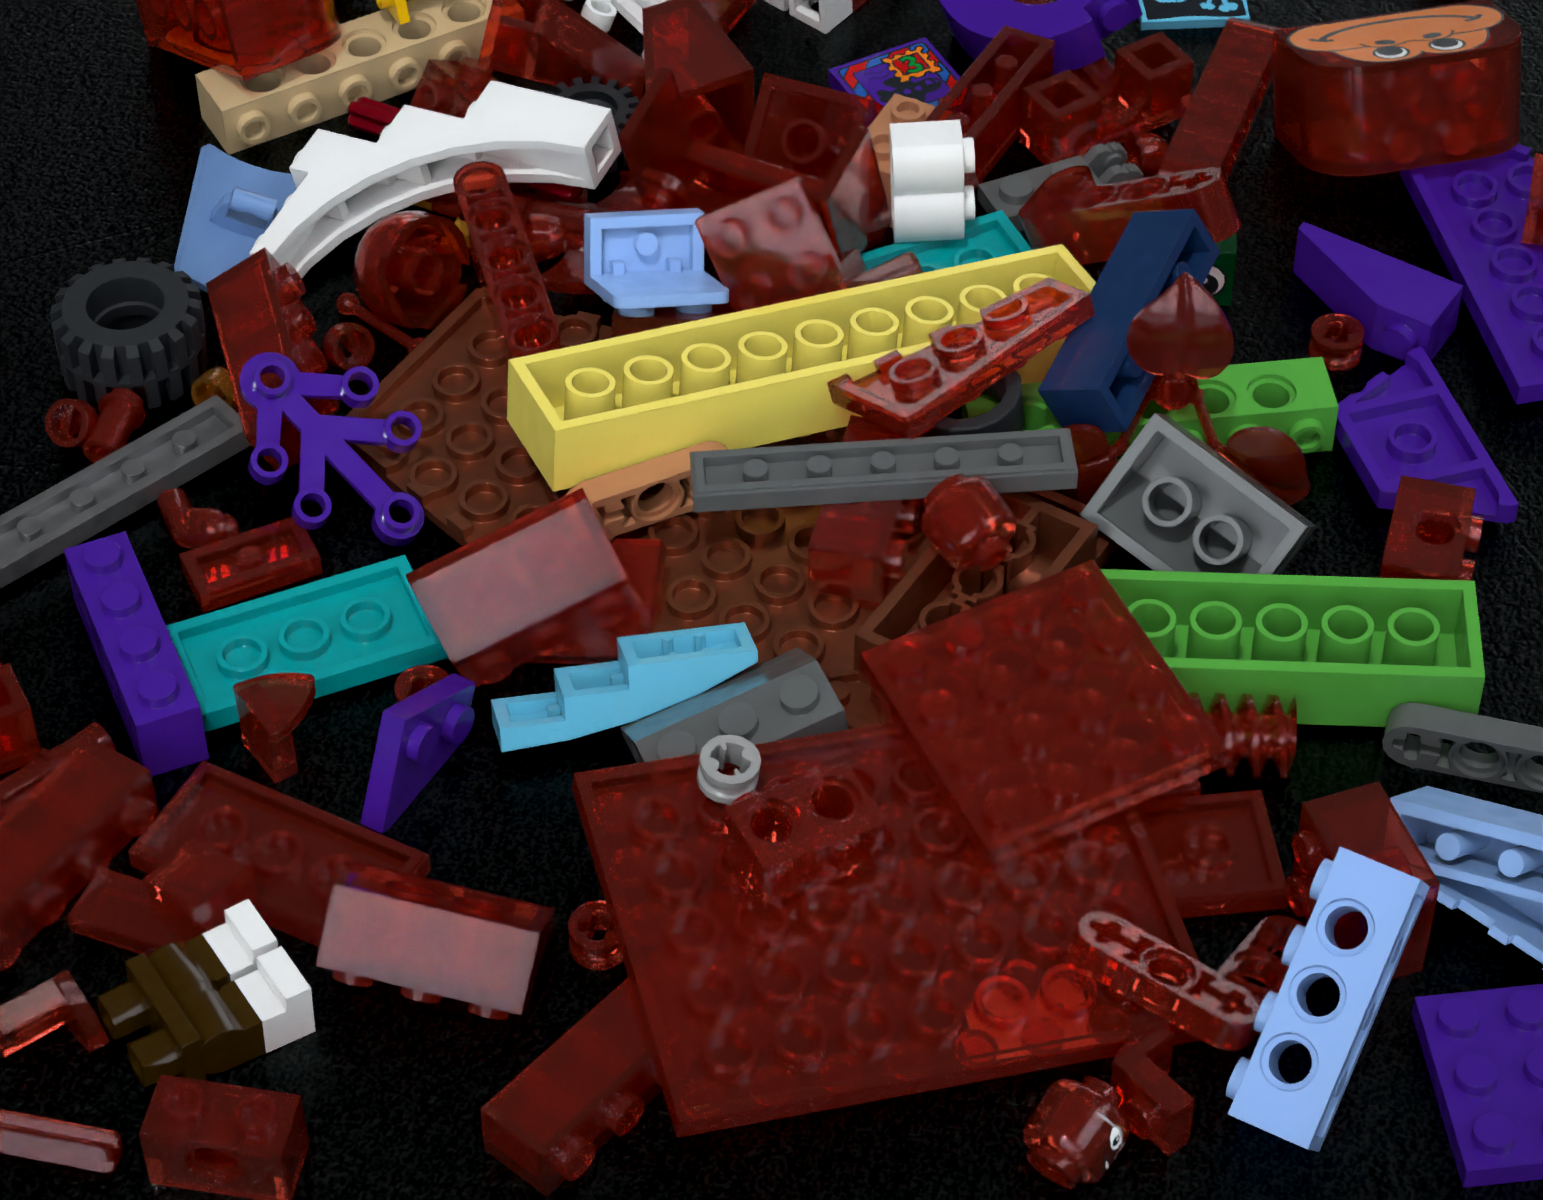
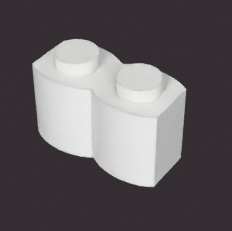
(929, 180)

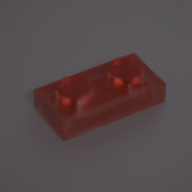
(250, 564)

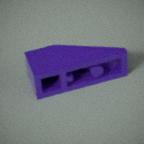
(1390, 298)

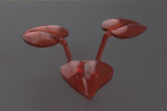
(1180, 341)

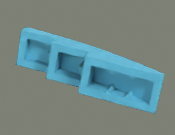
(647, 678)

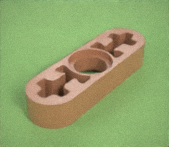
(630, 482)

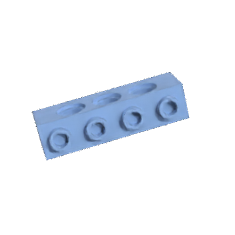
(1306, 1108)

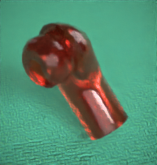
(194, 526)

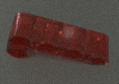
(1093, 217)

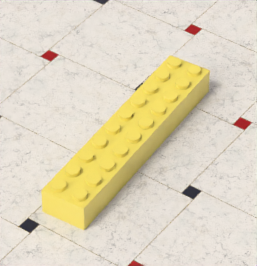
(749, 371)

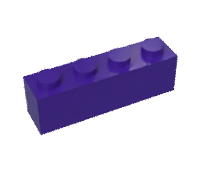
(136, 654)

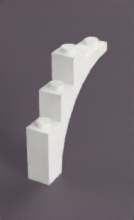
(355, 182)

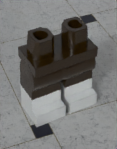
(210, 1001)

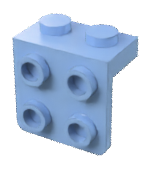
(649, 262)

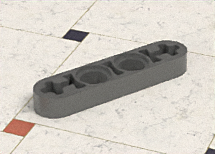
(1508, 766)

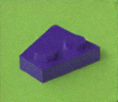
(413, 745)

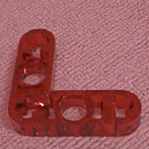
(1208, 1002)

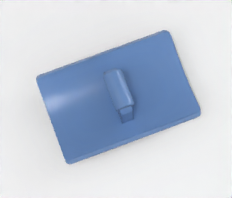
(227, 213)

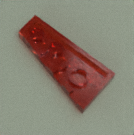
(963, 359)

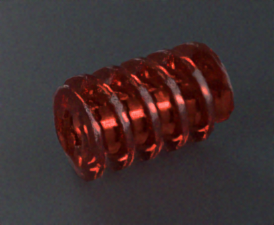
(1253, 734)

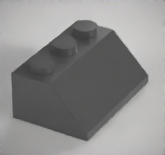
(1193, 509)
(763, 704)

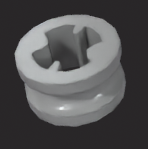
(730, 750)

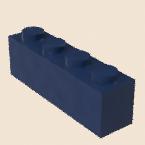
(1093, 371)

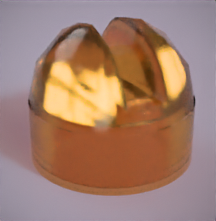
(211, 383)

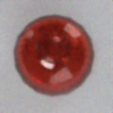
(411, 268)

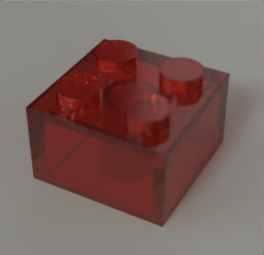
(1369, 826)

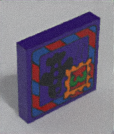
(907, 70)

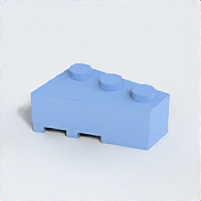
(1483, 859)

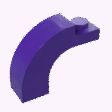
(1071, 23)

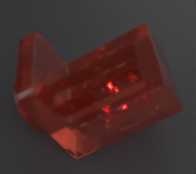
(1150, 1098)

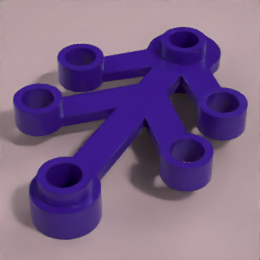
(327, 439)

